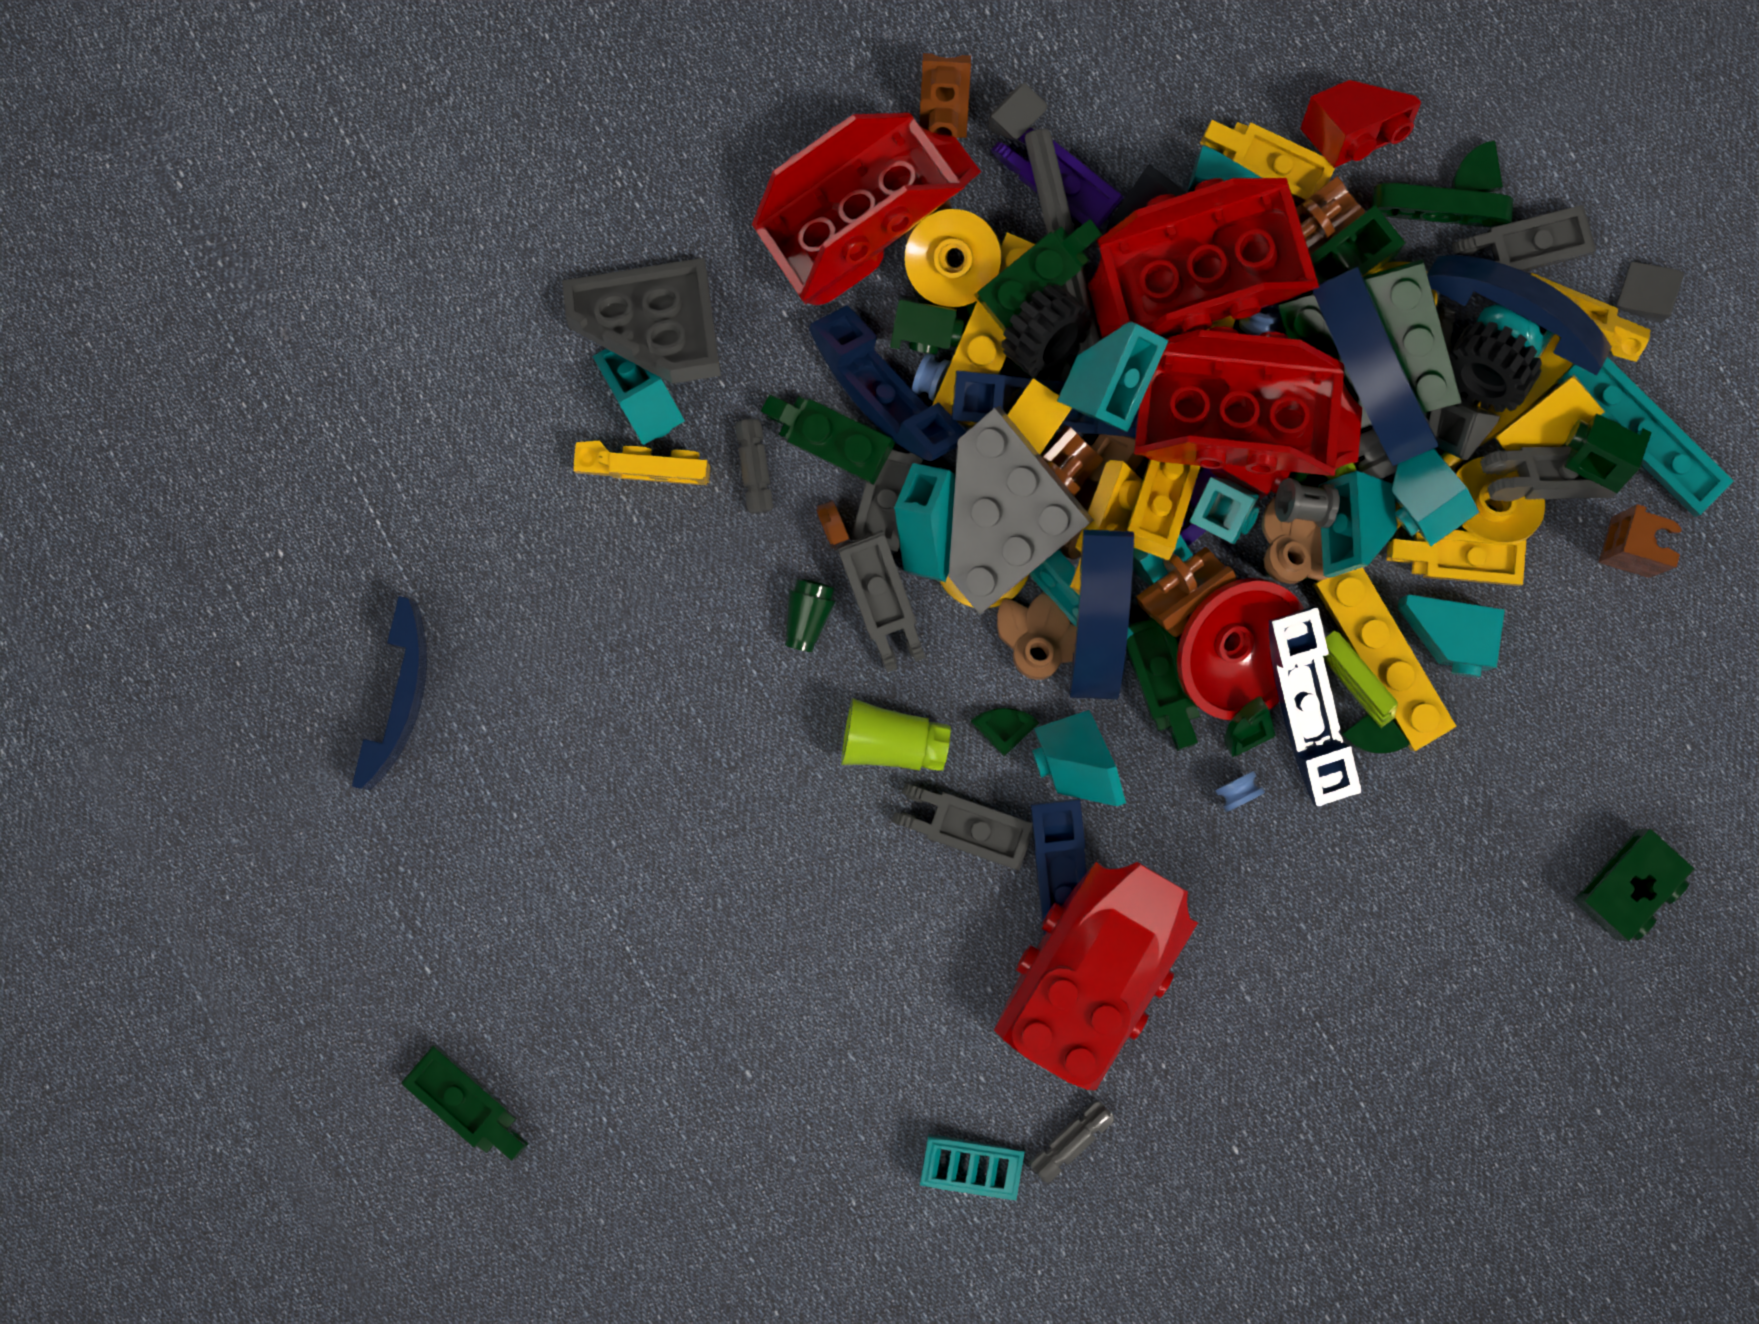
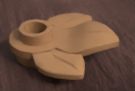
(1298, 539)
(1040, 627)

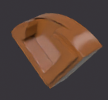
(832, 524)

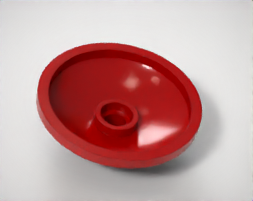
(1231, 674)

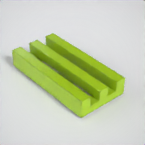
(1360, 680)

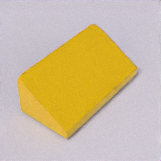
(1551, 418)

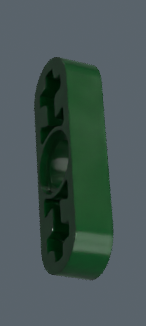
(1443, 205)

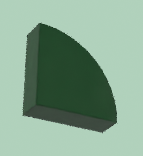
(1479, 170)
(1004, 727)
(1249, 728)
(1370, 738)

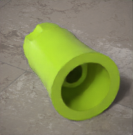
(893, 739)

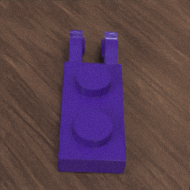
(1085, 191)

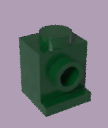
(925, 325)
(1606, 451)

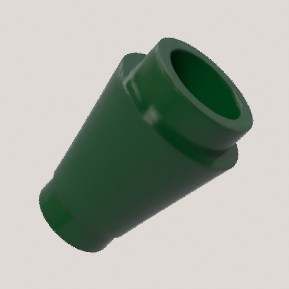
(807, 613)

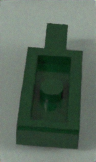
(1048, 262)
(831, 436)
(1154, 663)
(464, 1104)

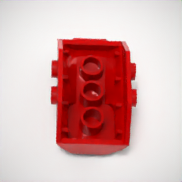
(853, 196)
(1202, 258)
(1248, 405)
(1096, 971)

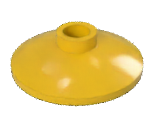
(928, 251)
(1513, 519)

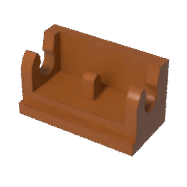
(1632, 543)

